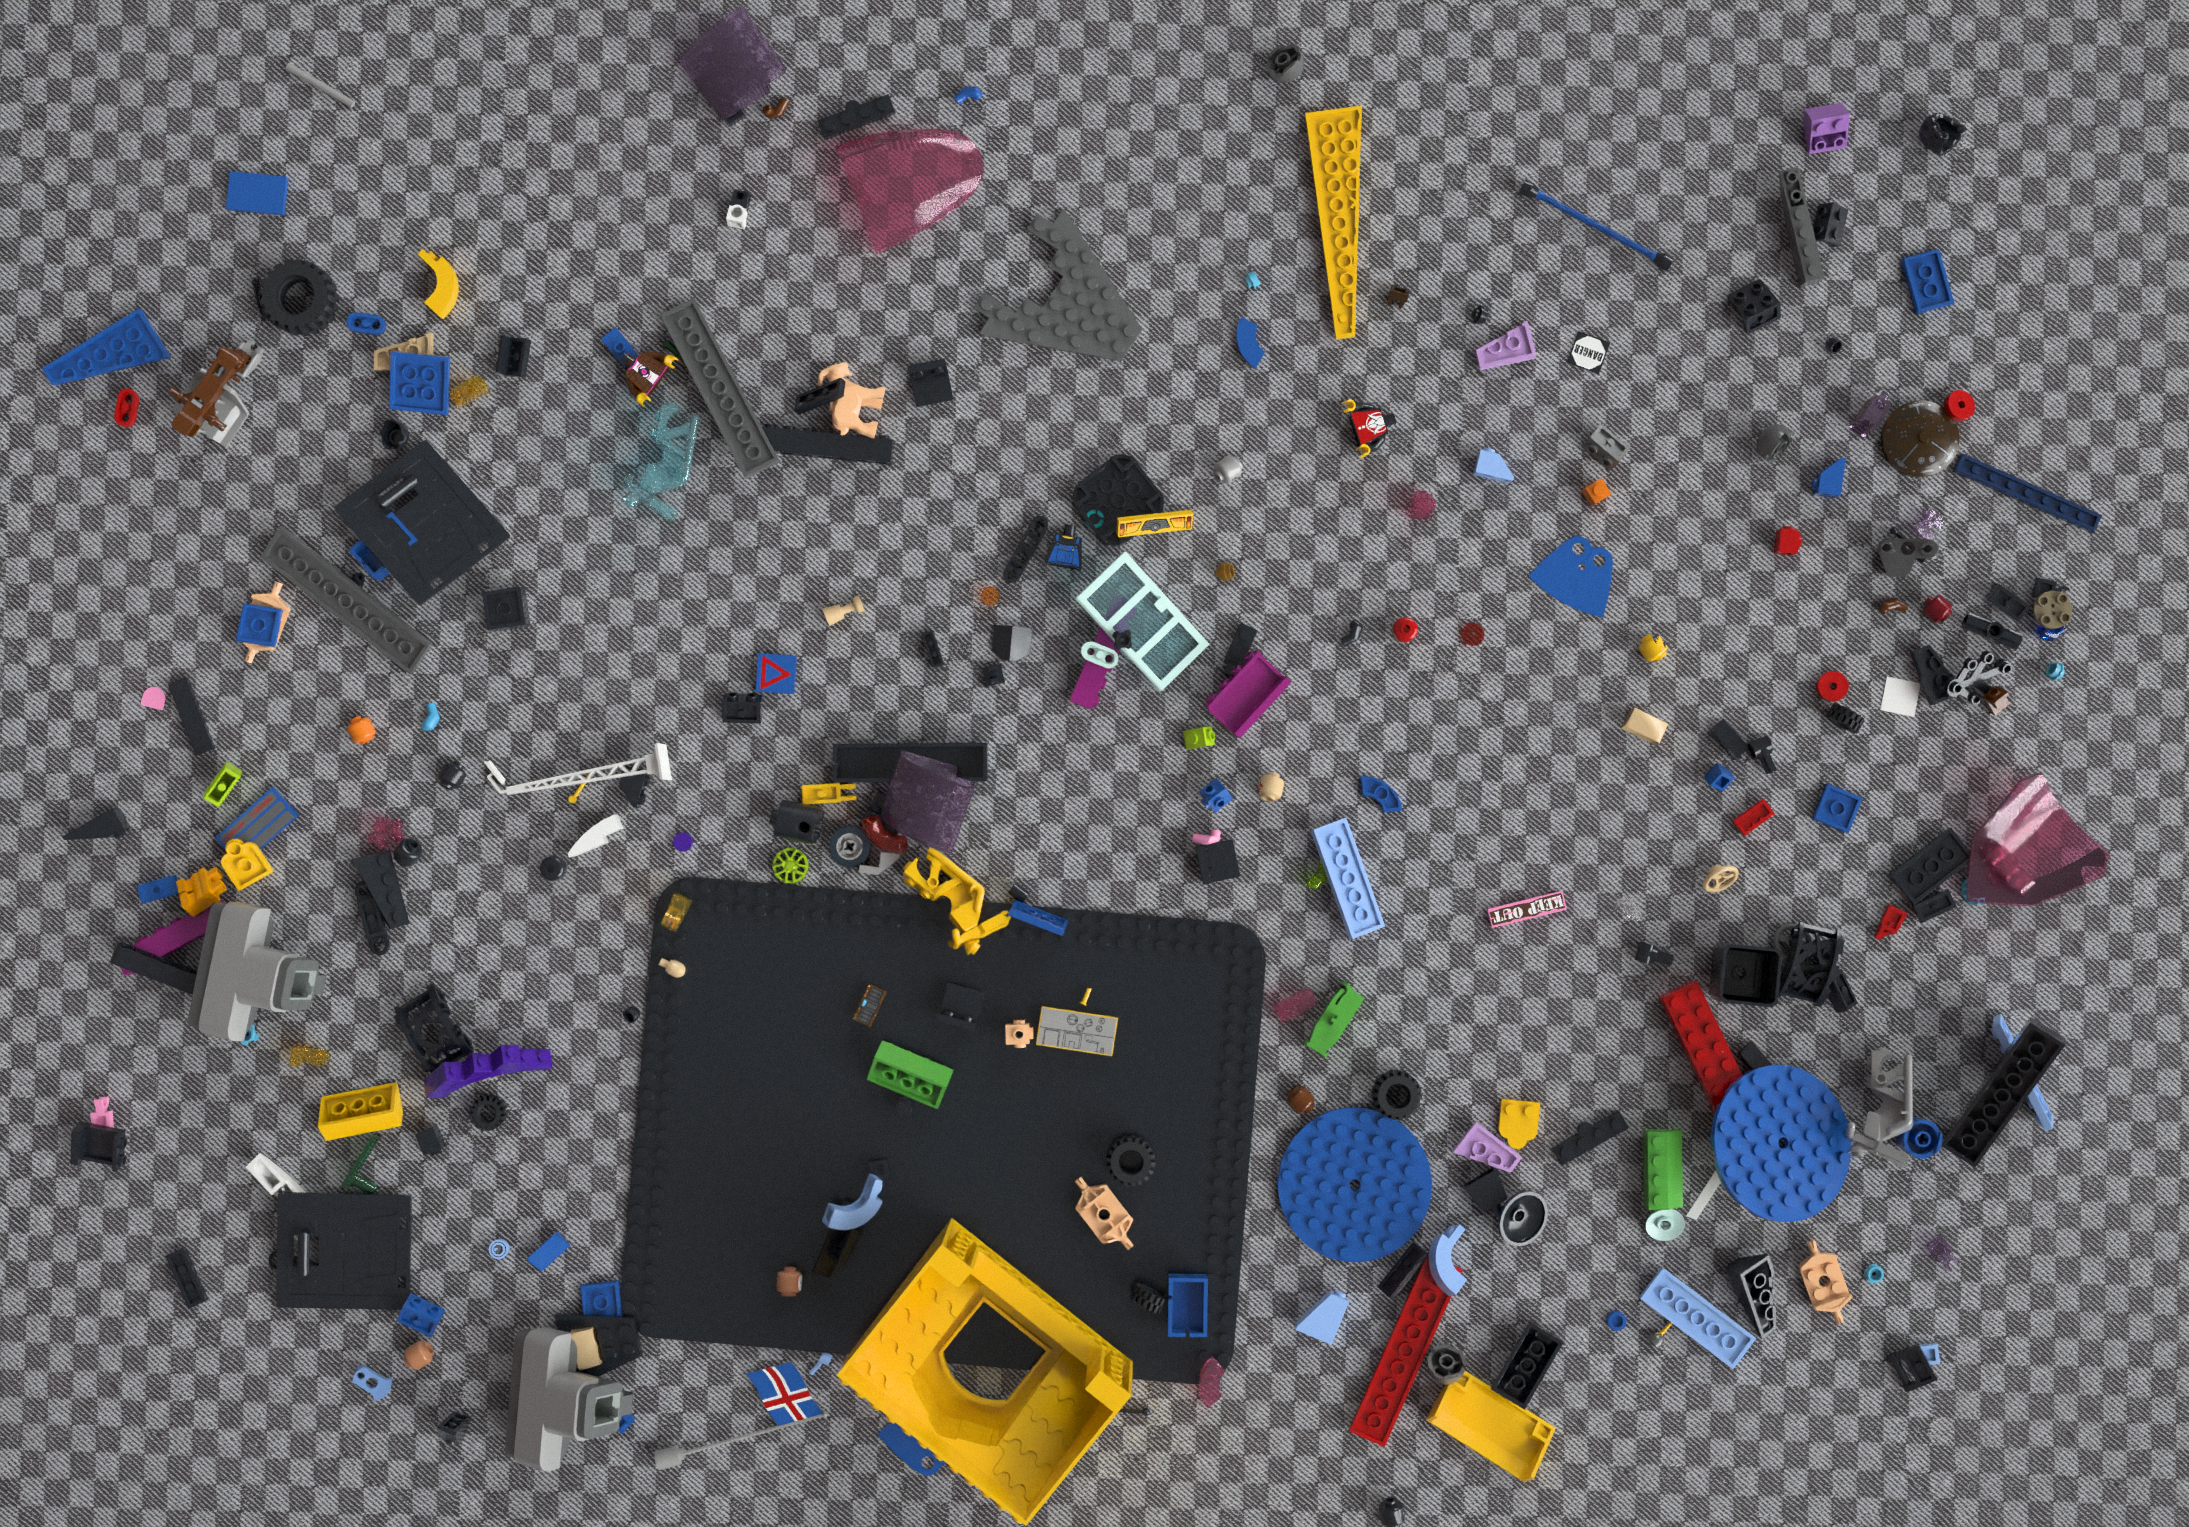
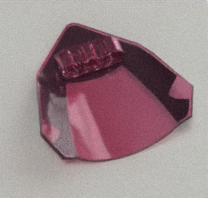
(2031, 850)

